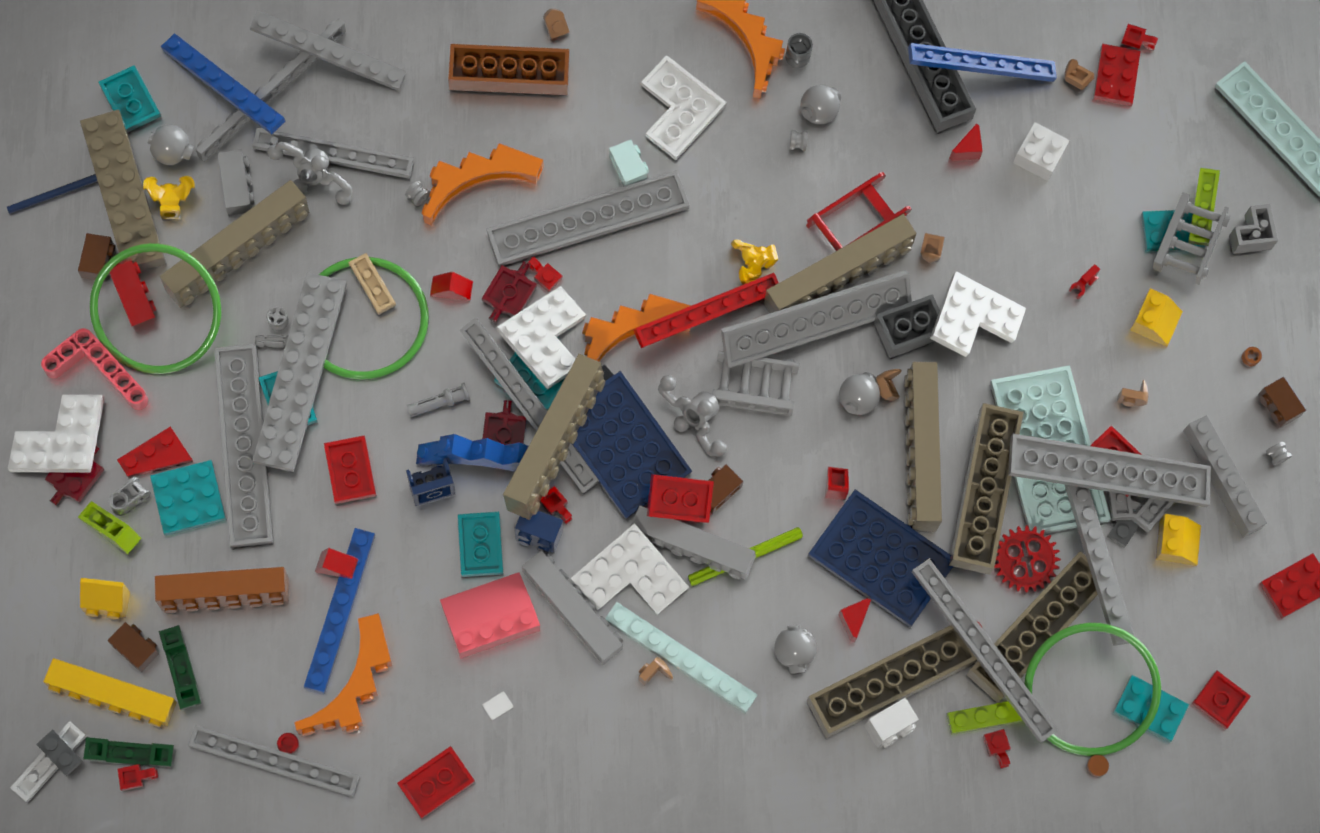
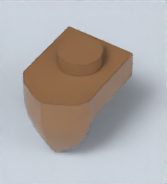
(555, 23)
(1077, 75)
(932, 247)
(886, 385)
(1133, 397)
(649, 671)

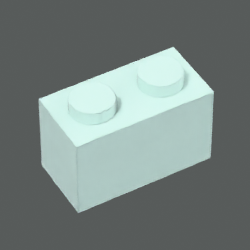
(628, 163)

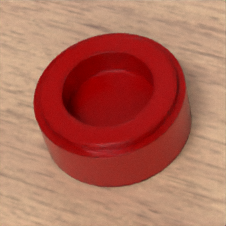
(288, 743)

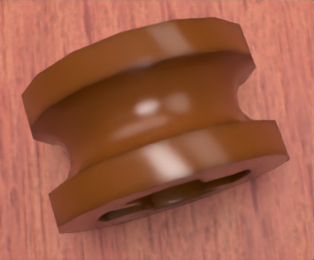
(1250, 362)

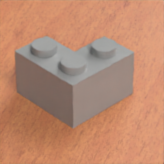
(1258, 232)

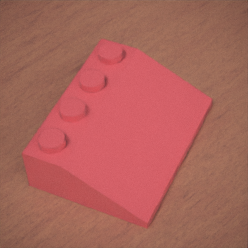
(490, 615)

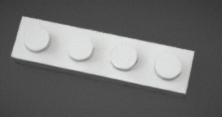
(43, 768)

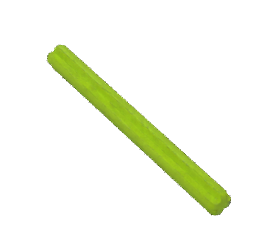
(760, 549)

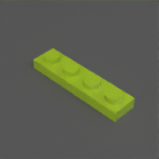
(1205, 199)
(982, 717)

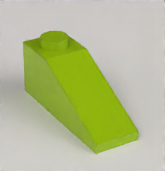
(110, 527)

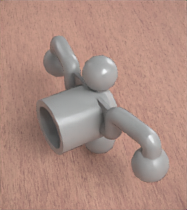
(312, 169)
(695, 414)

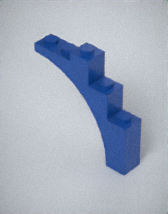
(468, 452)

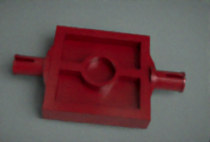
(509, 291)
(504, 426)
(73, 484)

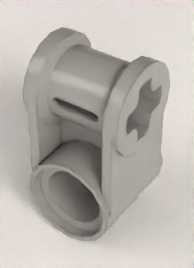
(129, 495)

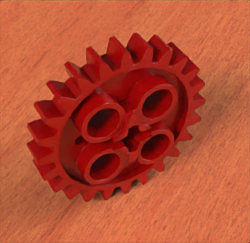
(1045, 554)

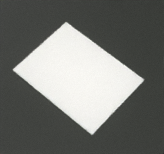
(497, 705)

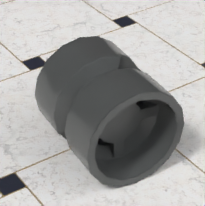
(798, 50)

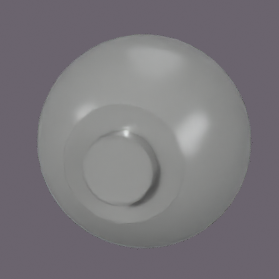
(820, 104)
(170, 145)
(859, 393)
(795, 648)

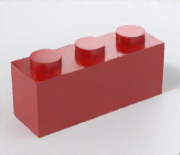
(132, 292)

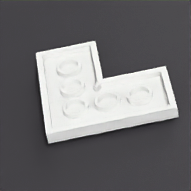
(689, 103)
(970, 306)
(535, 335)
(68, 447)
(633, 561)

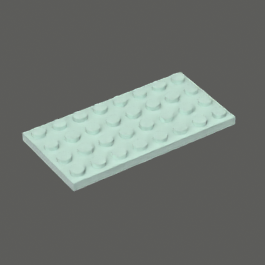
(1049, 413)

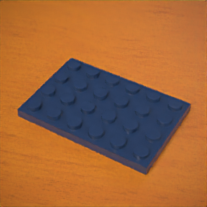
(626, 446)
(878, 555)

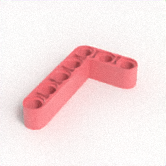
(102, 363)

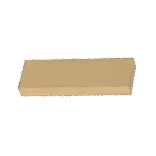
(372, 283)

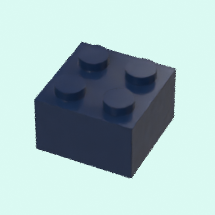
(540, 531)

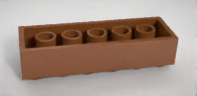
(508, 69)
(222, 589)

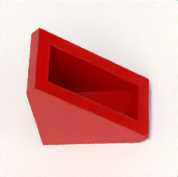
(969, 147)
(451, 286)
(837, 483)
(336, 564)
(853, 617)

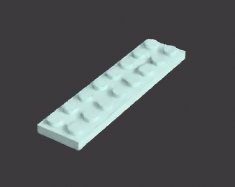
(1274, 122)

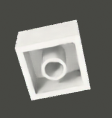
(1041, 151)
(891, 723)

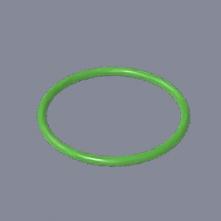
(187, 258)
(360, 375)
(1140, 647)

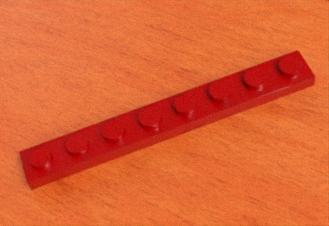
(704, 311)

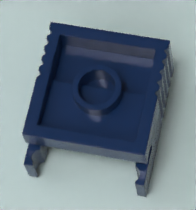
(439, 487)

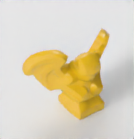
(169, 195)
(755, 259)

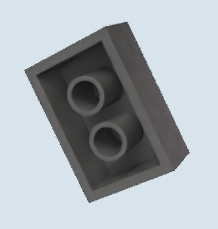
(907, 325)

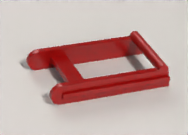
(871, 195)

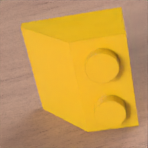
(1157, 317)
(1178, 540)
(103, 598)

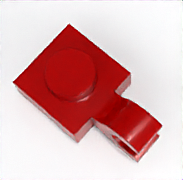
(1136, 36)
(546, 275)
(1088, 278)
(554, 503)
(998, 745)
(132, 776)

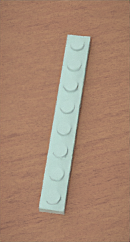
(681, 657)

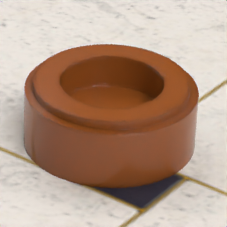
(1097, 765)

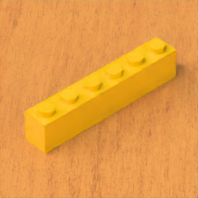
(109, 692)

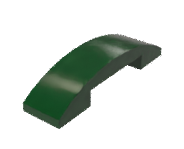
(180, 667)
(128, 753)

